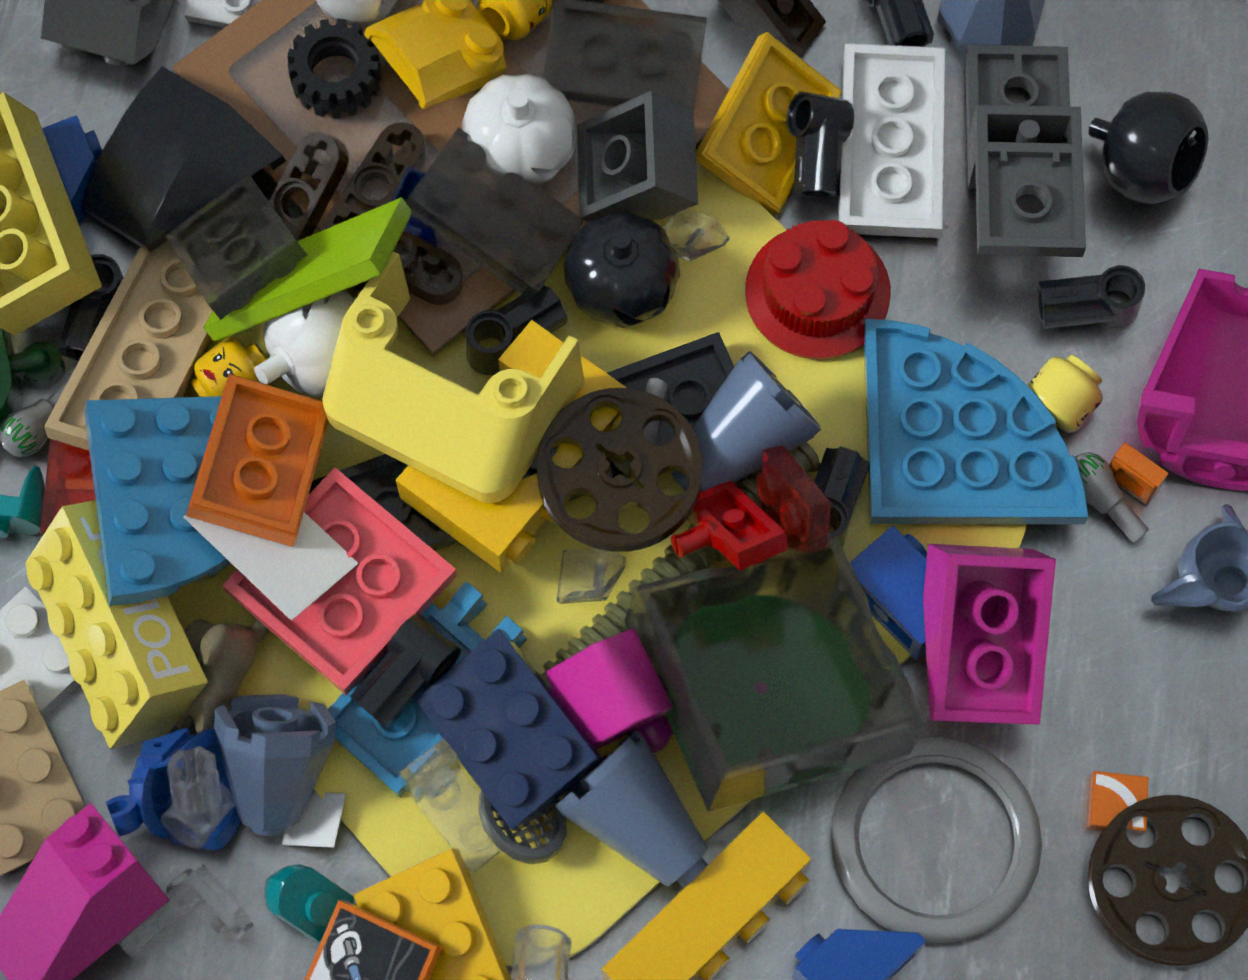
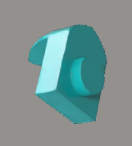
(24, 512)
(303, 899)

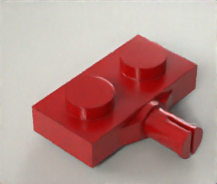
(733, 525)

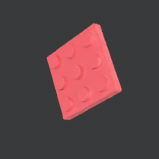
(361, 612)

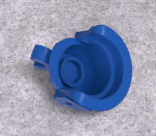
(151, 791)

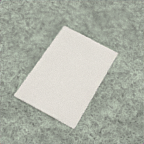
(283, 573)

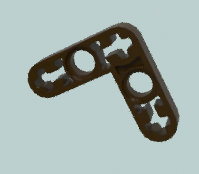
(319, 198)
(353, 203)

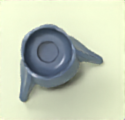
(1212, 568)

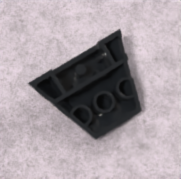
(171, 159)

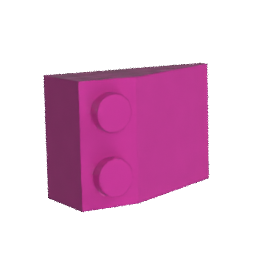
(986, 632)
(74, 901)

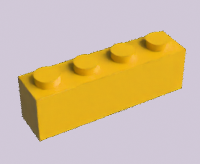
(716, 908)

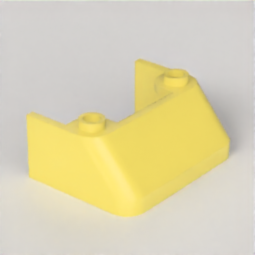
(429, 422)

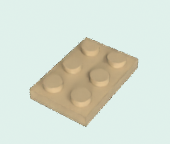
(34, 780)

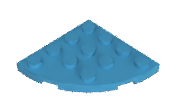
(959, 437)
(143, 480)

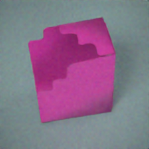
(610, 688)

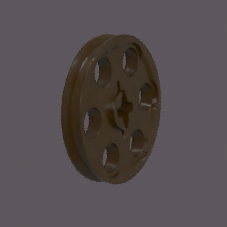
(621, 444)
(1149, 894)

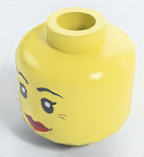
(1068, 391)

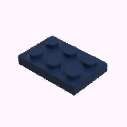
(508, 730)

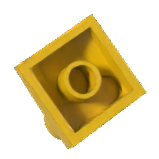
(440, 49)

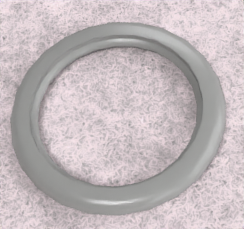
(940, 927)

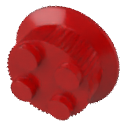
(817, 289)

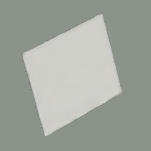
(318, 822)

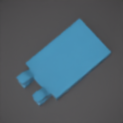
(412, 734)

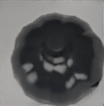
(1150, 147)
(621, 269)

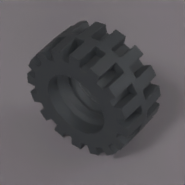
(327, 42)

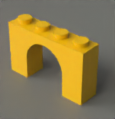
(506, 528)

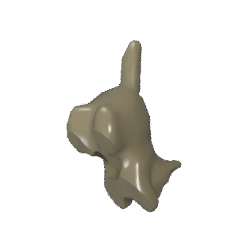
(225, 657)

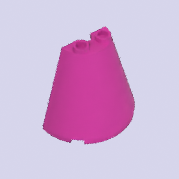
(1199, 387)

